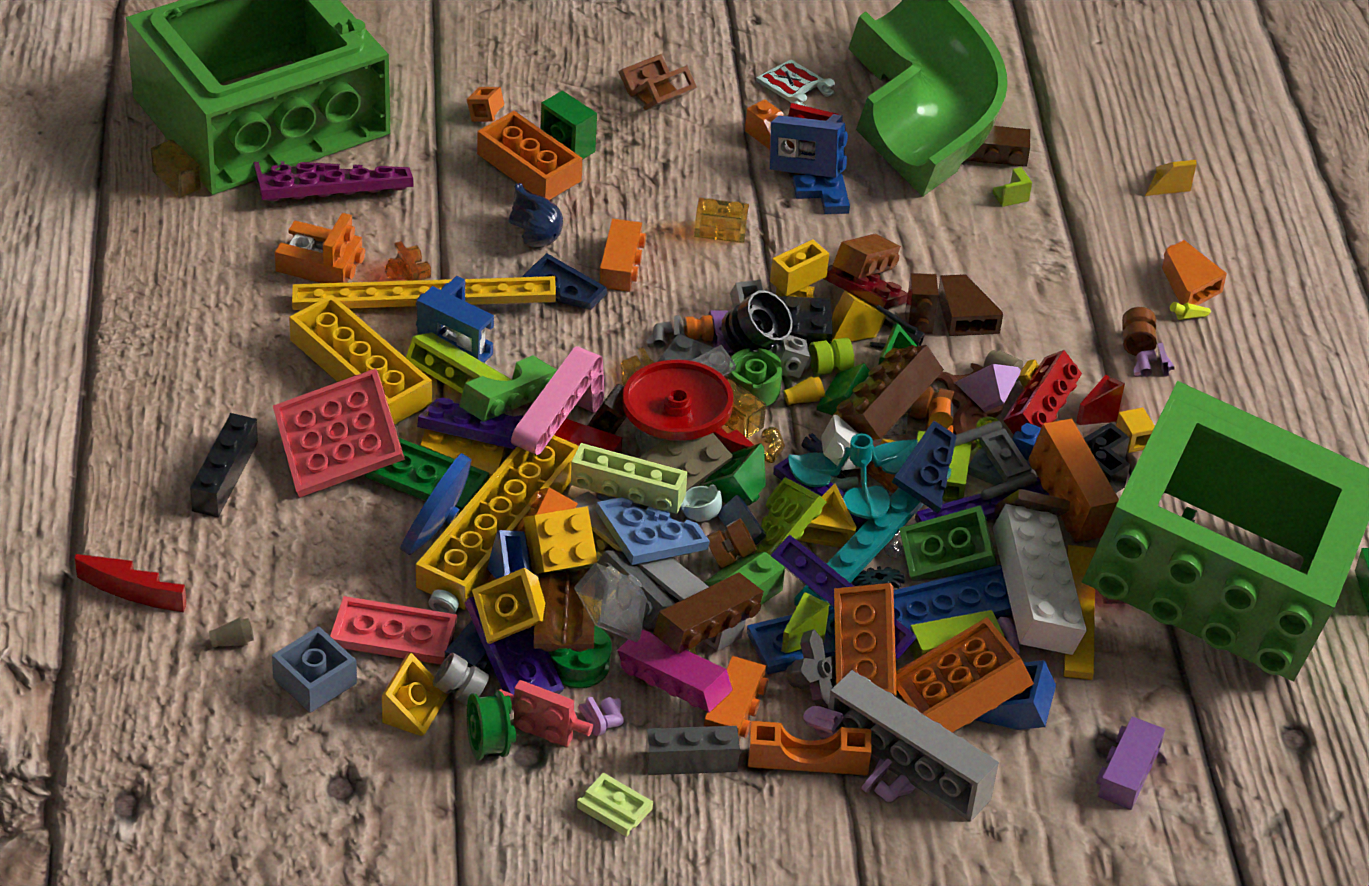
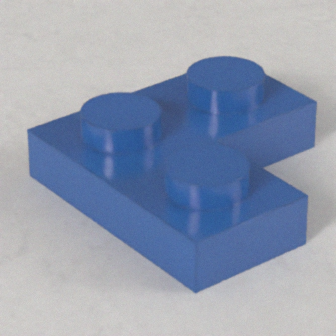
(829, 189)

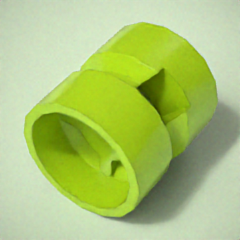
(826, 356)

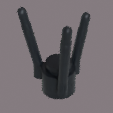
(912, 331)

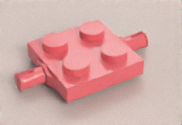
(545, 714)

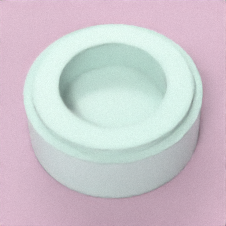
(443, 602)

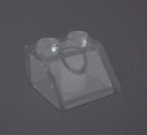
(613, 600)

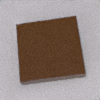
(1034, 501)

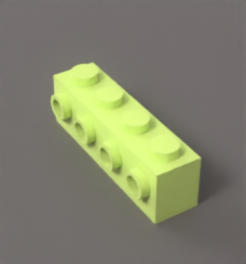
(628, 478)

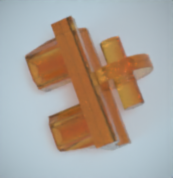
(405, 264)

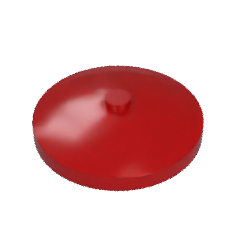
(678, 399)

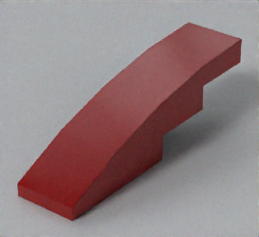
(138, 586)

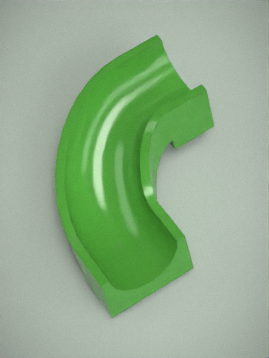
(940, 91)

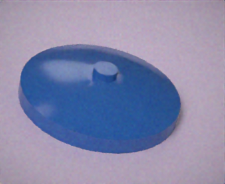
(439, 506)

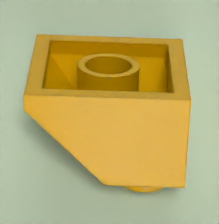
(509, 604)

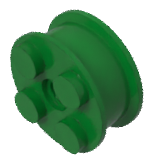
(585, 667)
(490, 724)

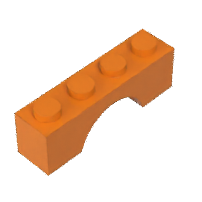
(841, 753)

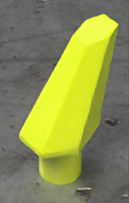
(1189, 311)

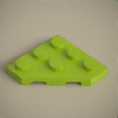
(790, 512)

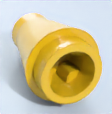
(805, 391)

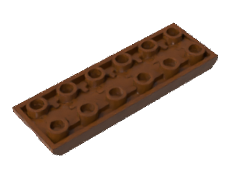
(565, 617)

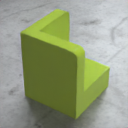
(1015, 192)

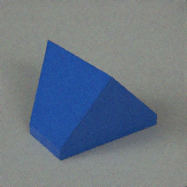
(509, 553)

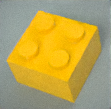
(560, 540)

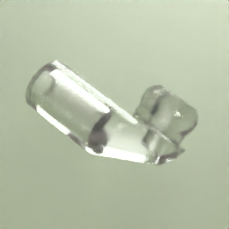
(893, 547)

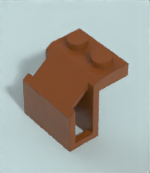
(652, 79)

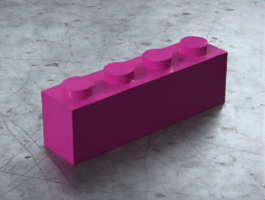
(680, 675)

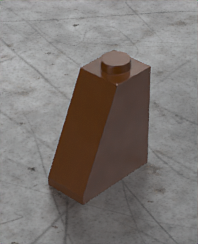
(967, 307)

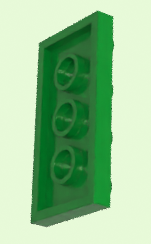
(423, 471)

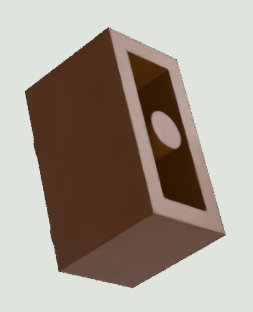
(922, 301)

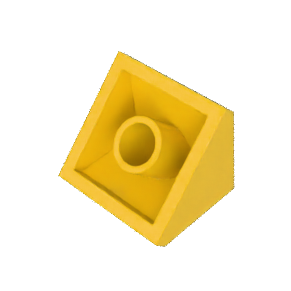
(411, 698)

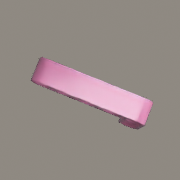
(577, 383)

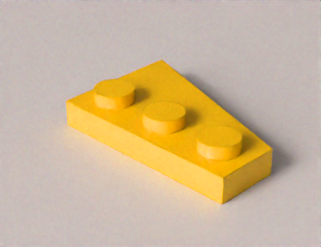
(483, 455)

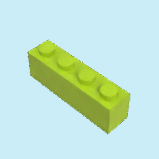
(448, 362)

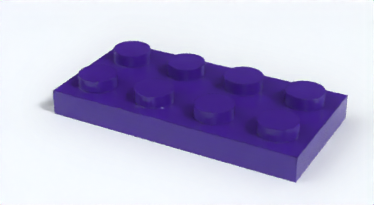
(451, 419)
(516, 658)

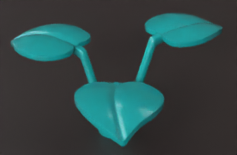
(864, 502)

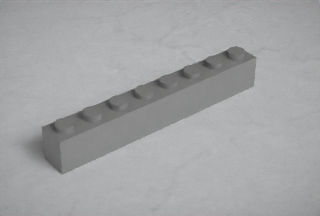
(665, 572)

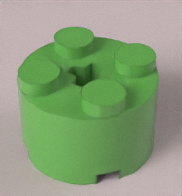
(758, 373)

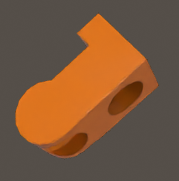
(942, 412)

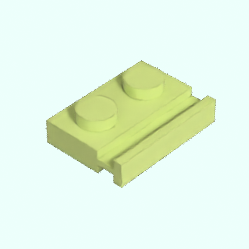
(615, 804)

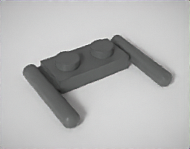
(1003, 455)

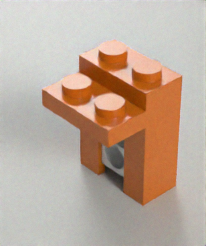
(321, 252)

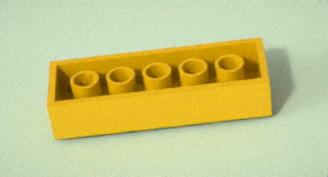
(349, 347)

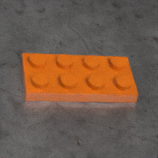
(866, 634)

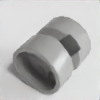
(459, 678)

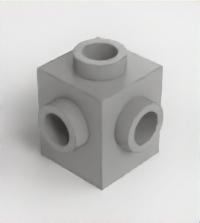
(793, 356)

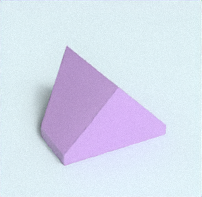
(990, 385)

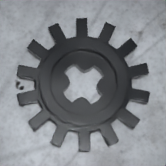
(888, 575)

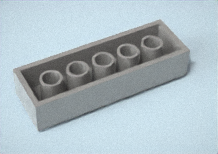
(917, 746)

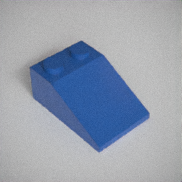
(1031, 706)

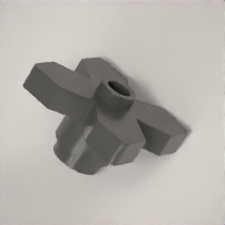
(814, 669)

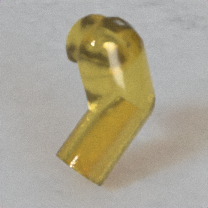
(775, 441)

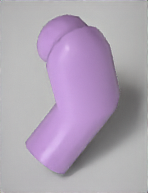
(1010, 632)

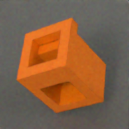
(485, 103)

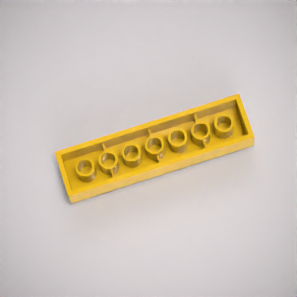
(462, 552)

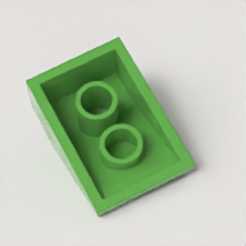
(948, 545)

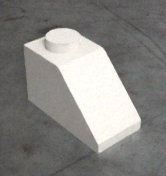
(836, 439)

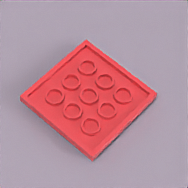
(338, 432)

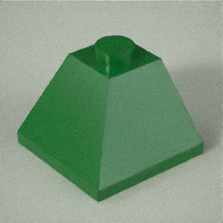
(741, 475)

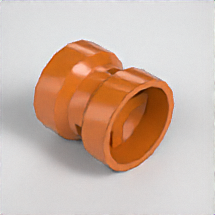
(699, 328)

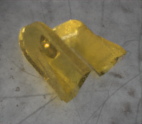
(628, 365)

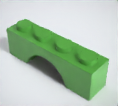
(490, 397)

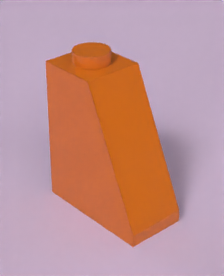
(1192, 274)

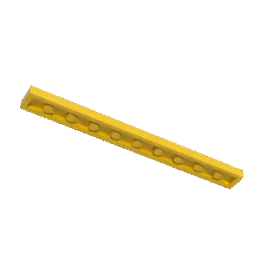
(407, 292)

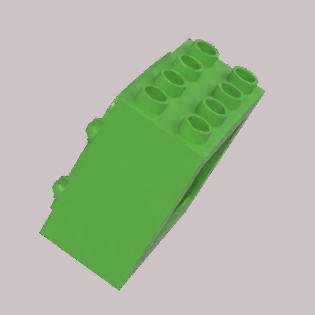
(293, 114)
(1258, 482)

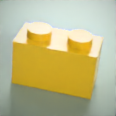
(799, 267)

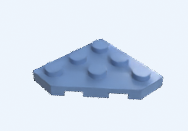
(649, 532)

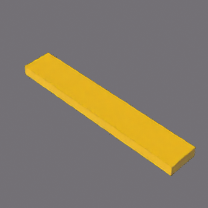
(1081, 663)

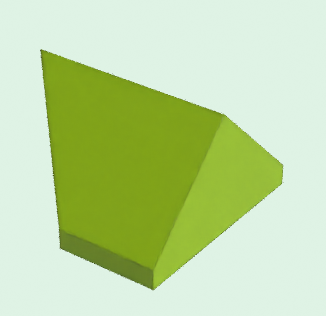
(809, 615)

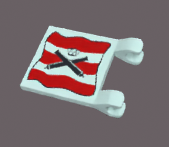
(793, 80)

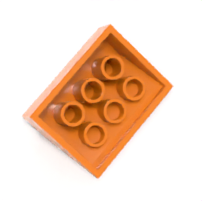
(963, 677)

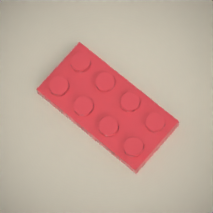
(393, 629)

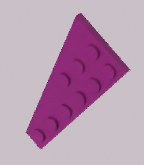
(327, 179)

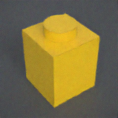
(1137, 426)

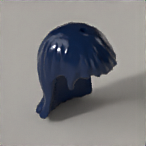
(537, 216)

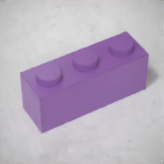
(1130, 762)

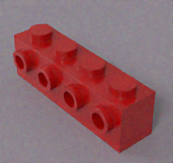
(1044, 392)

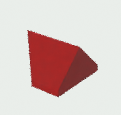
(1101, 403)

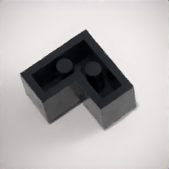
(1109, 449)

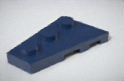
(570, 285)
(927, 467)

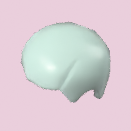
(702, 503)

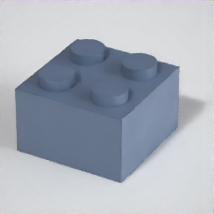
(314, 669)

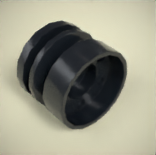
(757, 323)

